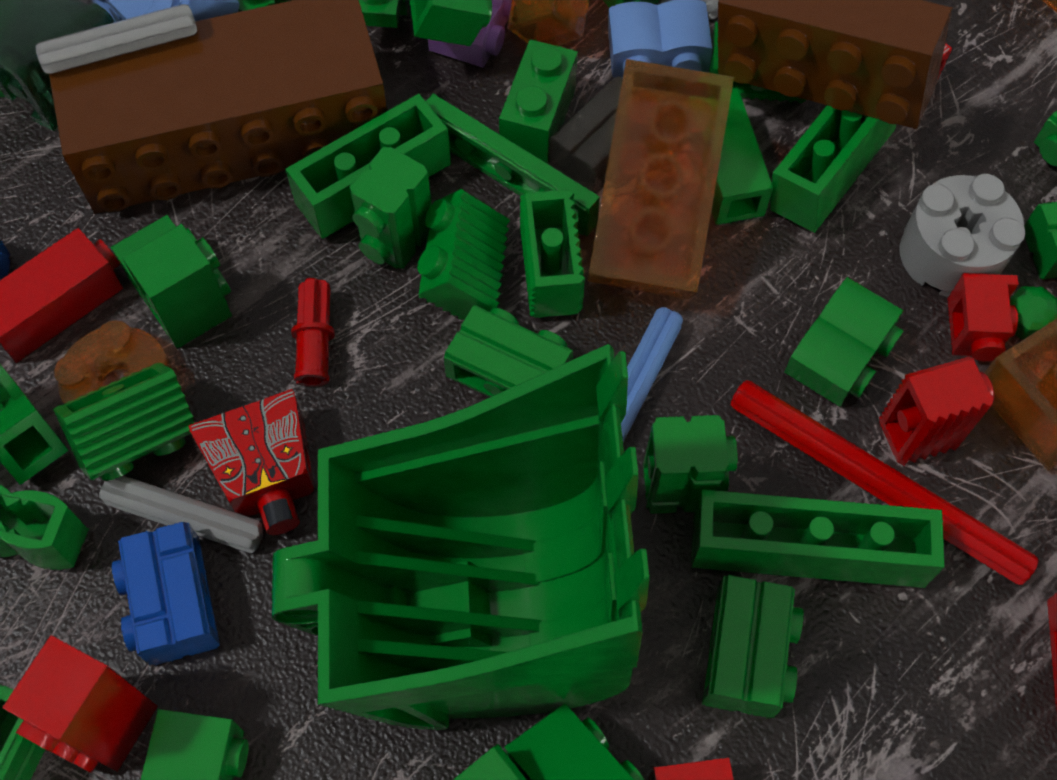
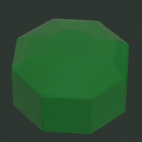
(1035, 309)

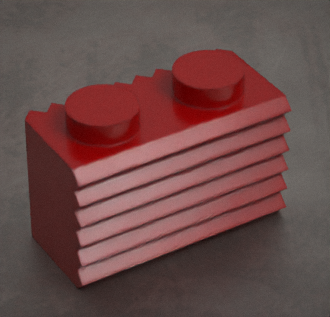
(936, 409)

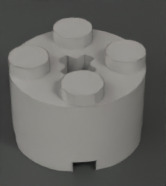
(961, 229)

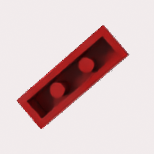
(79, 707)

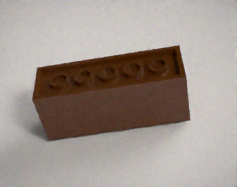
(218, 104)

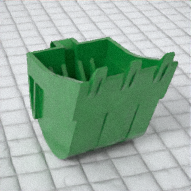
(477, 557)

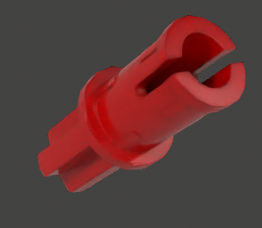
(313, 333)

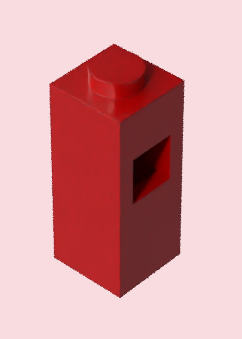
(54, 292)

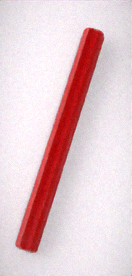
(883, 480)

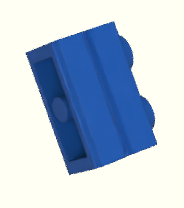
(165, 594)

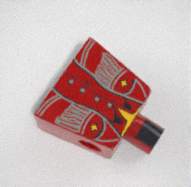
(260, 458)

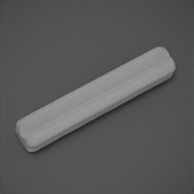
(116, 39)
(171, 508)

